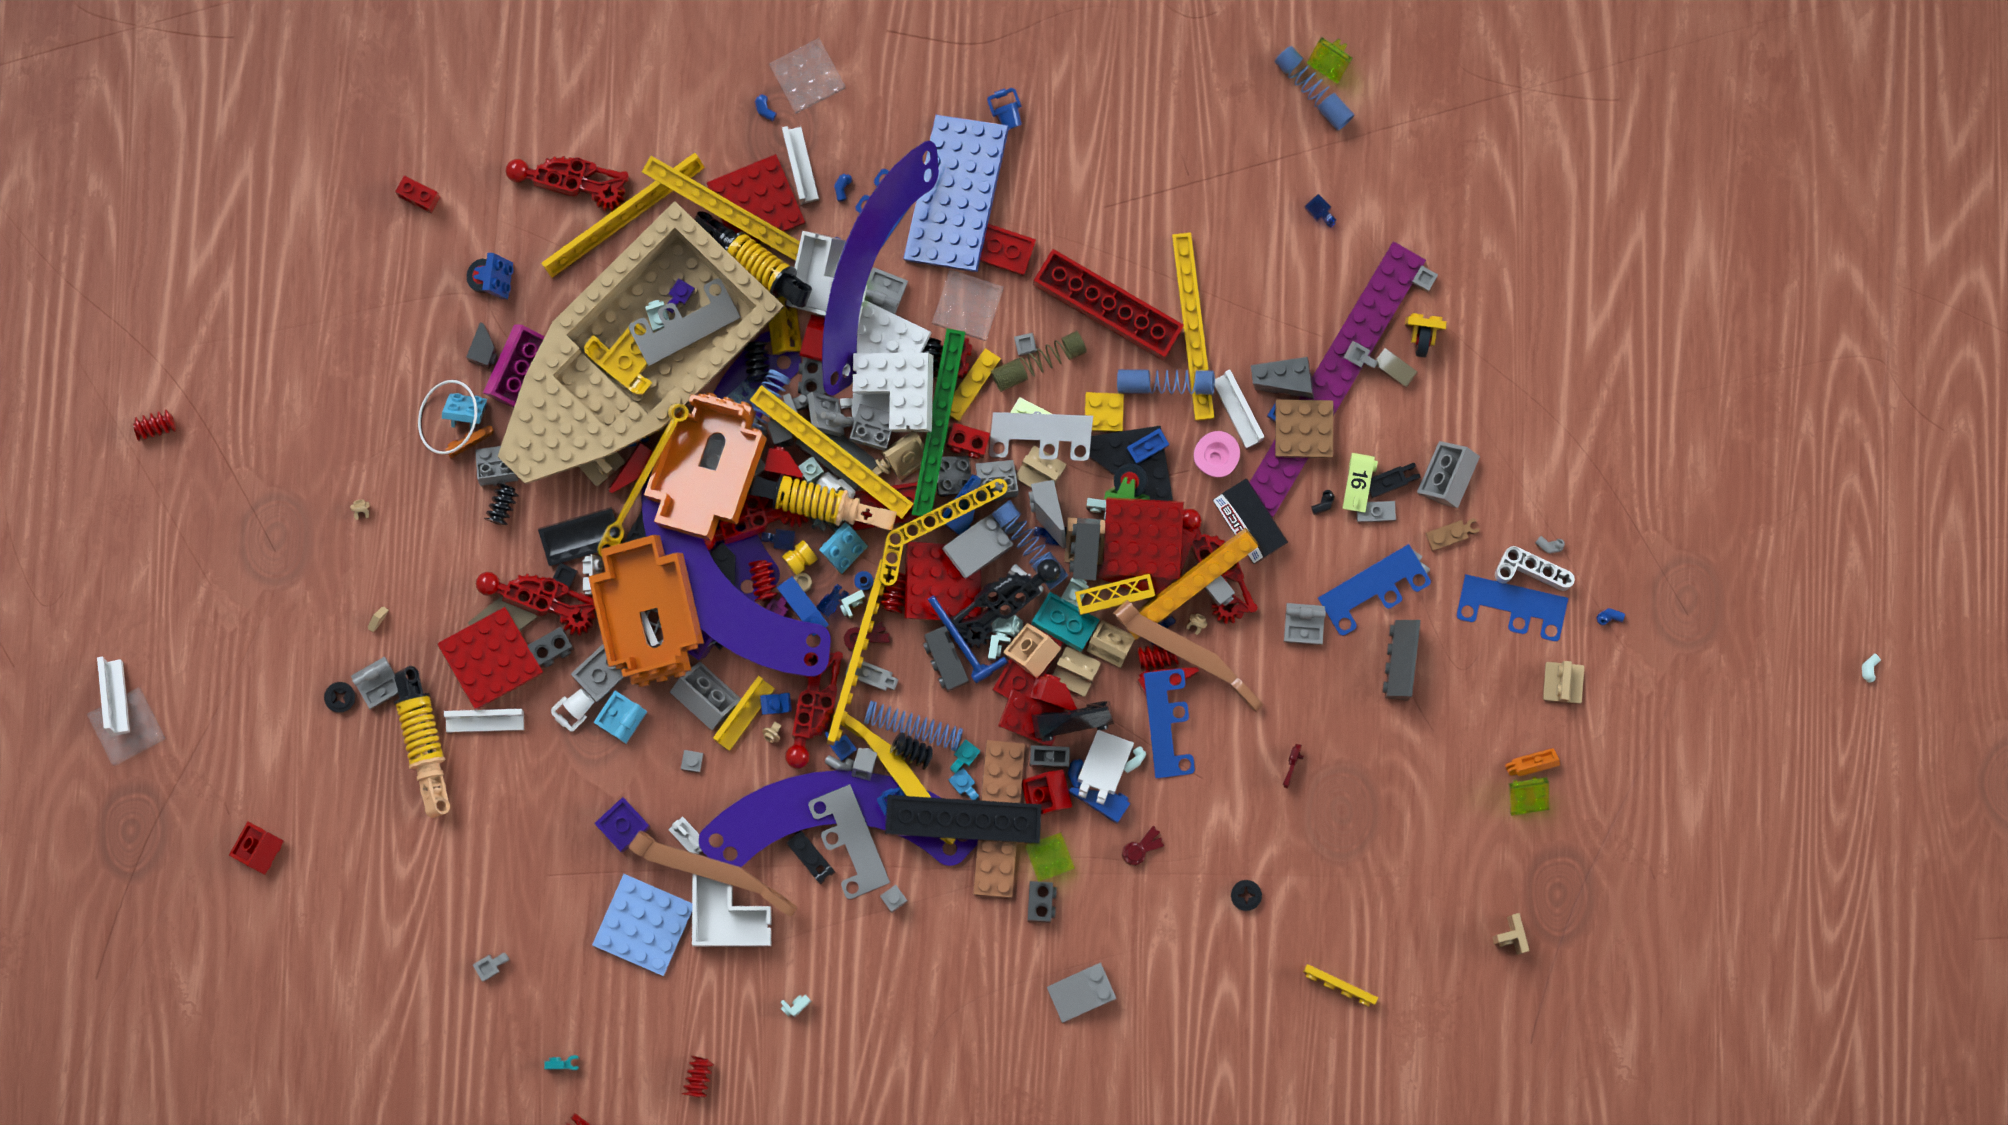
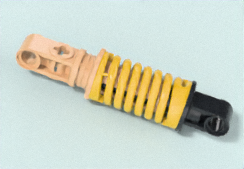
(817, 503)
(424, 753)

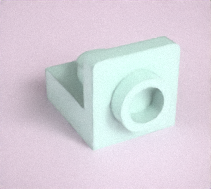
(652, 311)
(811, 470)
(1096, 505)
(1074, 586)
(852, 600)
(1008, 626)
(995, 649)
(799, 1004)

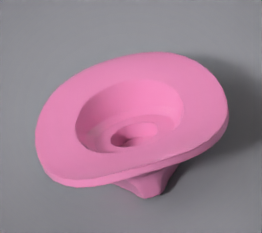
(1217, 454)

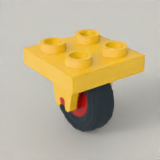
(1423, 338)

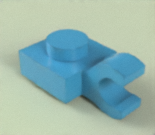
(963, 783)

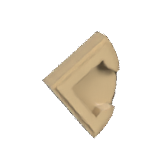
(377, 619)

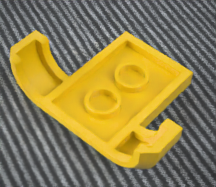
(622, 361)

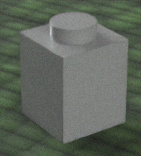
(1220, 591)
(864, 763)
(893, 898)

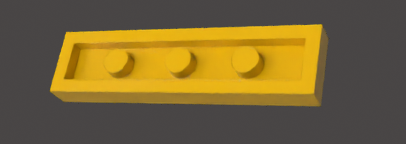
(973, 383)
(1332, 982)

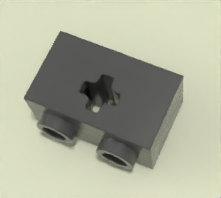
(1049, 756)

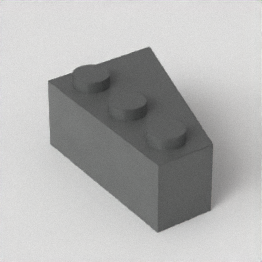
(1284, 377)
(1085, 548)
(945, 659)

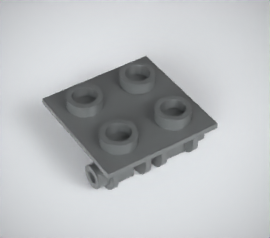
(953, 475)

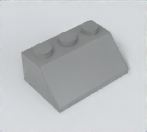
(1448, 474)
(705, 695)

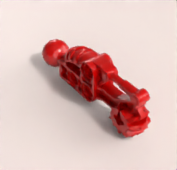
(562, 168)
(747, 518)
(1192, 521)
(533, 587)
(797, 755)

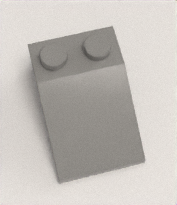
(1047, 509)
(978, 546)
(1081, 992)

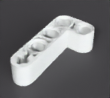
(1537, 572)

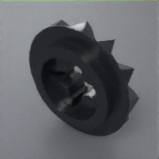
(330, 697)
(1240, 902)

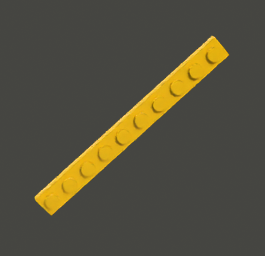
(721, 207)
(616, 219)
(1192, 320)
(831, 451)
(856, 660)

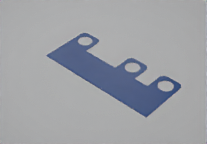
(1372, 581)
(1518, 600)

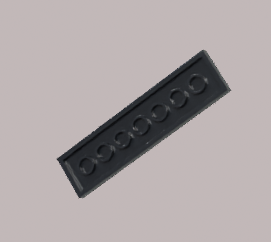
(963, 819)

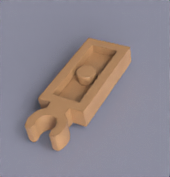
(1450, 534)

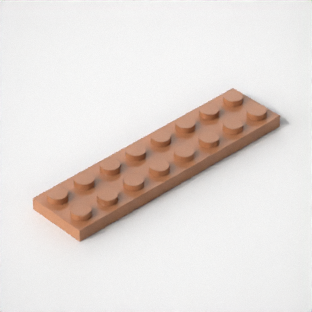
(1000, 784)

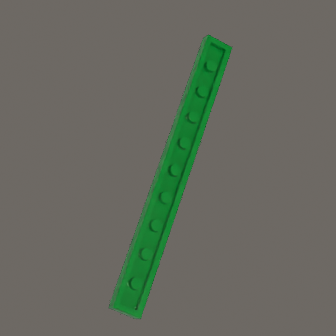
(940, 419)

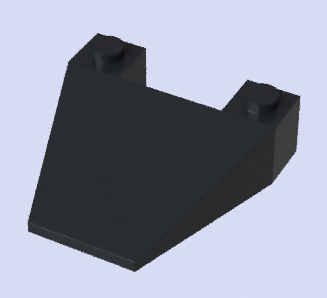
(1055, 723)

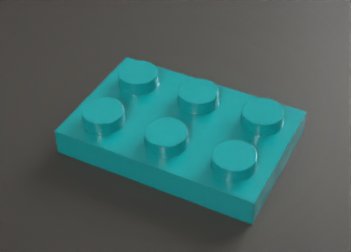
(1064, 622)

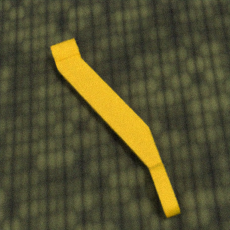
(607, 539)
(895, 765)

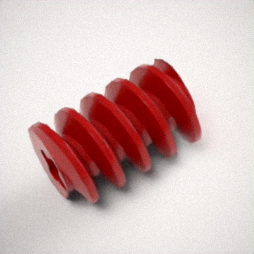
(154, 425)
(762, 580)
(894, 594)
(1155, 656)
(698, 1077)

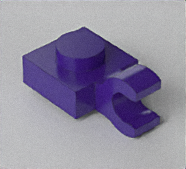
(680, 293)

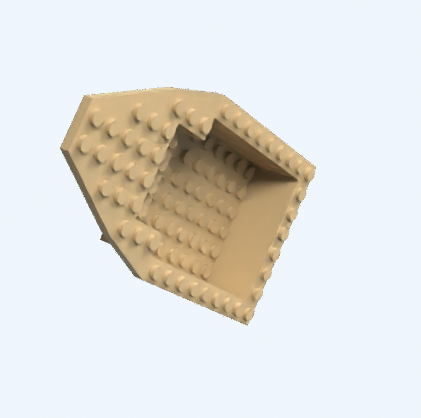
(577, 410)

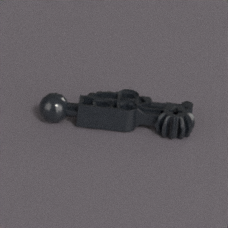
(1006, 589)

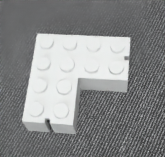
(816, 266)
(906, 379)
(722, 924)

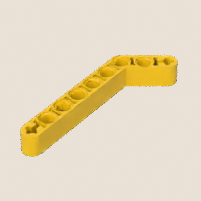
(939, 520)

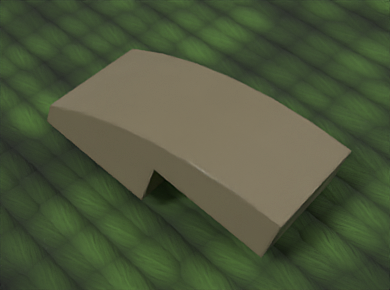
(1396, 367)

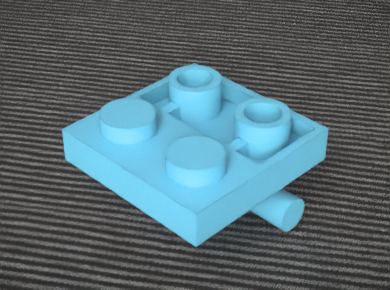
(620, 717)

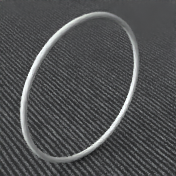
(473, 425)

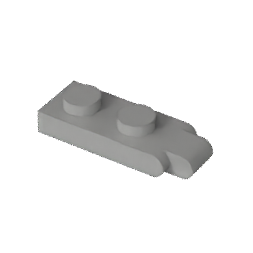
(875, 676)

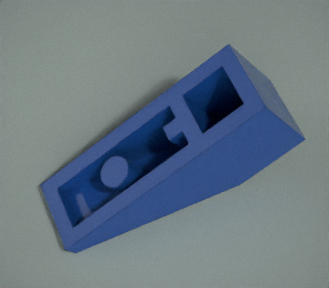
(963, 522)
(801, 603)
(1113, 807)

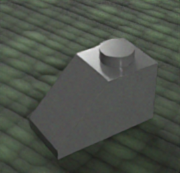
(482, 348)

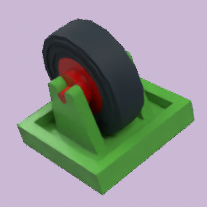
(1129, 483)

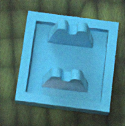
(462, 409)
(843, 548)

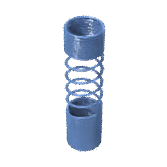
(1332, 107)
(1139, 382)
(1008, 512)

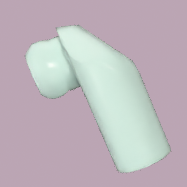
(1136, 761)

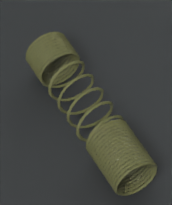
(1014, 371)

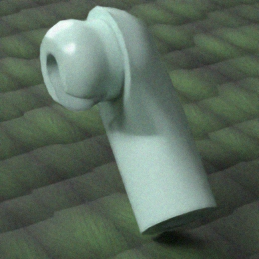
(1868, 668)

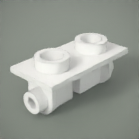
(591, 565)
(686, 835)

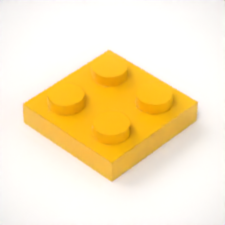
(1106, 411)

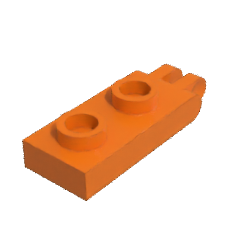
(475, 438)
(1533, 763)

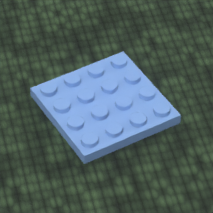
(643, 925)

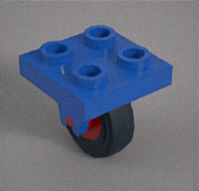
(491, 275)

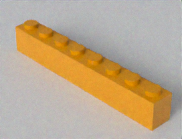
(1198, 577)

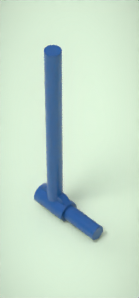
(980, 671)

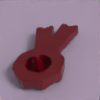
(851, 636)
(1294, 755)
(1135, 852)

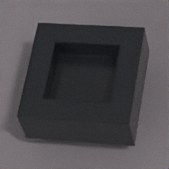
(565, 574)

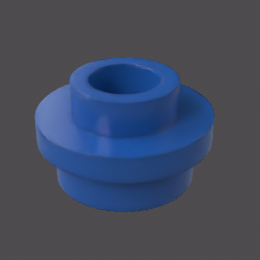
(859, 585)

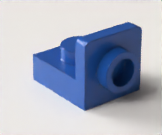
(775, 703)

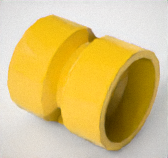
(799, 557)

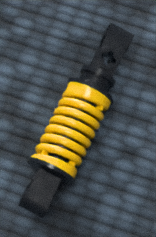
(764, 266)

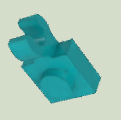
(966, 755)
(556, 1063)

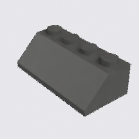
(848, 446)
(1402, 659)

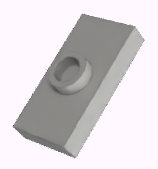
(1378, 512)

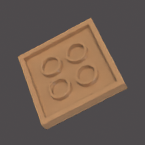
(1304, 428)

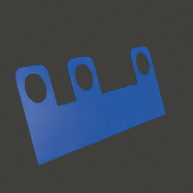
(1160, 721)

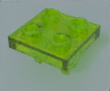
(1330, 59)
(1528, 796)
(1049, 857)

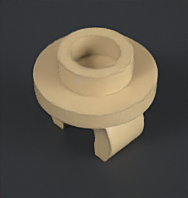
(883, 466)
(360, 506)
(1197, 620)
(771, 734)

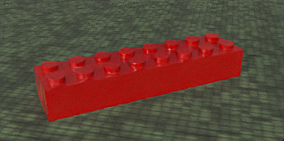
(1108, 304)

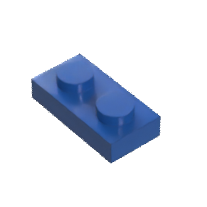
(1147, 446)

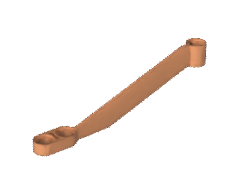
(1183, 648)
(707, 867)

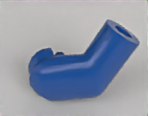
(762, 109)
(840, 185)
(1609, 614)
(1074, 770)

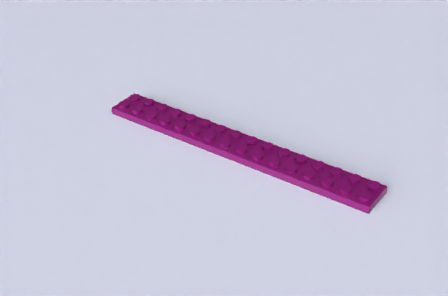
(1336, 373)

